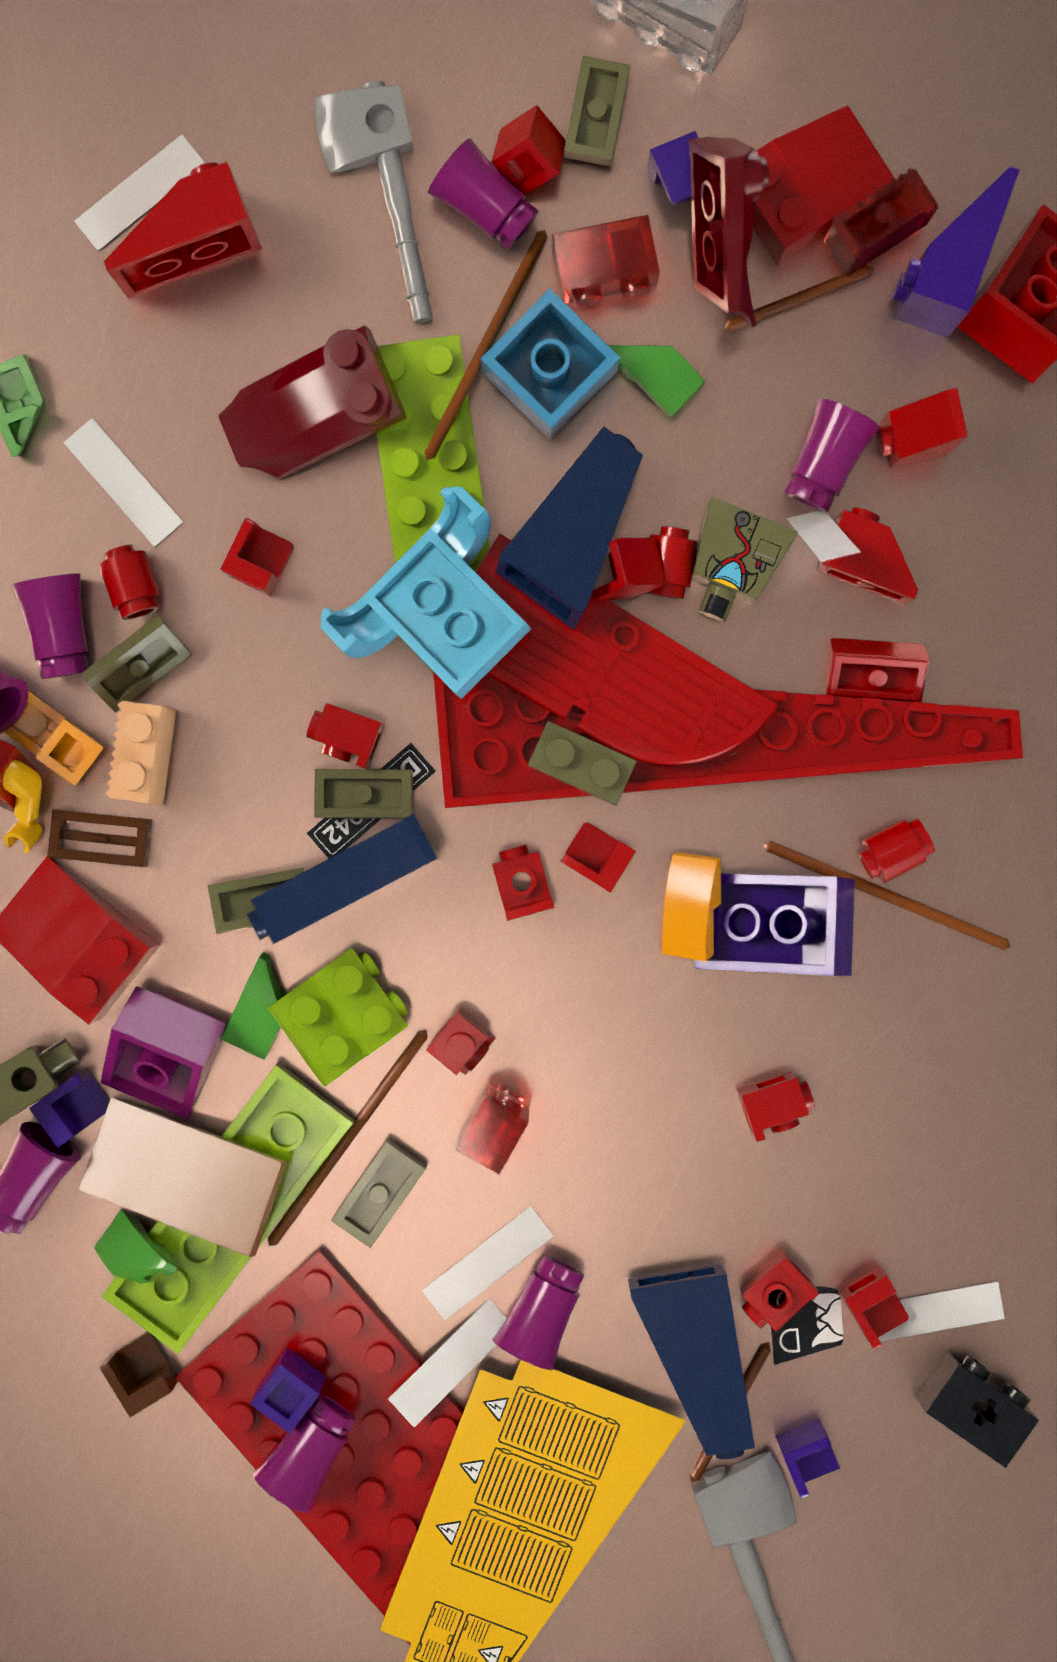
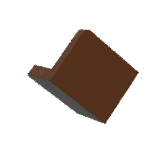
(139, 1373)

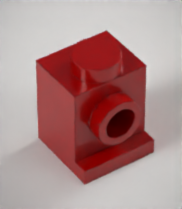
(345, 734)
(525, 902)
(461, 1043)
(775, 1104)
(777, 1274)

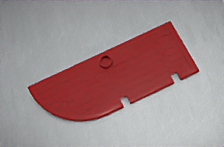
(631, 680)

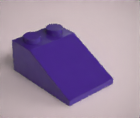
(944, 281)
(783, 925)

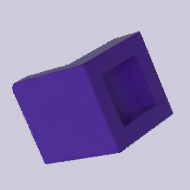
(672, 167)
(71, 1107)
(288, 1390)
(807, 1454)

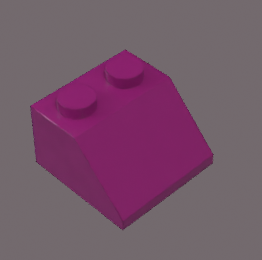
(161, 1052)

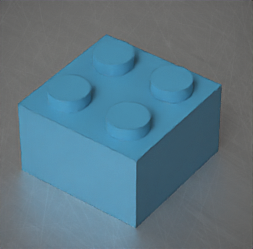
(550, 364)

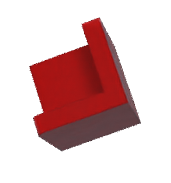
(529, 150)
(257, 557)
(634, 569)
(598, 856)
(874, 1305)

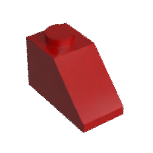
(922, 429)
(879, 563)

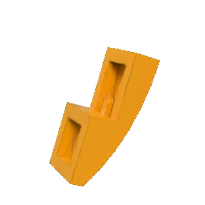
(55, 739)
(689, 903)

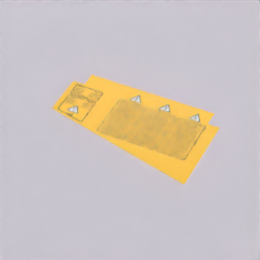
(520, 1511)

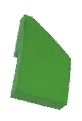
(660, 373)
(19, 402)
(251, 1023)
(130, 1251)

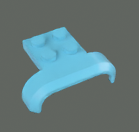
(436, 602)

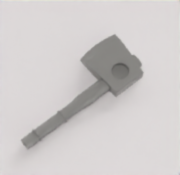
(368, 129)
(741, 1506)

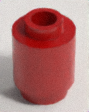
(677, 561)
(130, 582)
(896, 850)

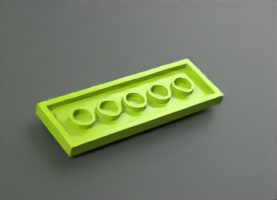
(425, 381)
(279, 1120)

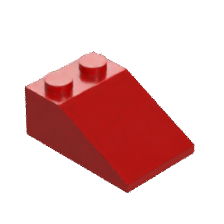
(814, 179)
(186, 232)
(1018, 302)
(73, 941)

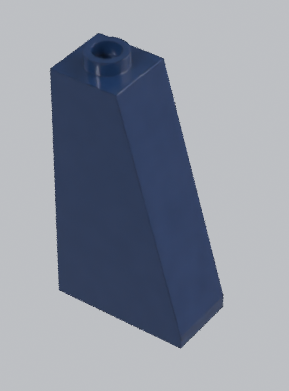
(569, 534)
(341, 880)
(697, 1343)

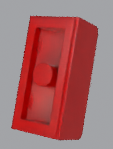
(876, 669)

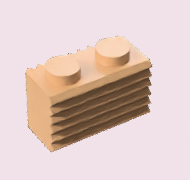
(141, 752)

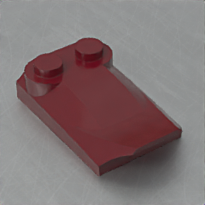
(724, 185)
(313, 406)

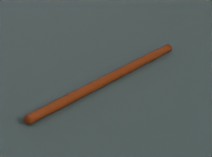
(485, 345)
(889, 896)
(359, 1122)

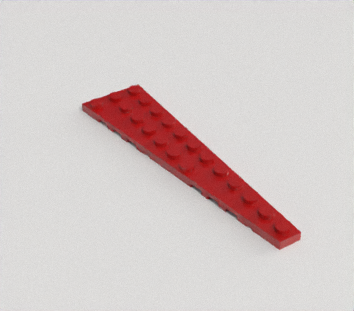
(495, 730)

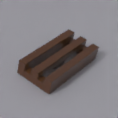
(141, 842)

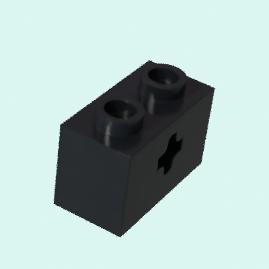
(994, 1430)

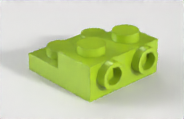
(340, 1015)

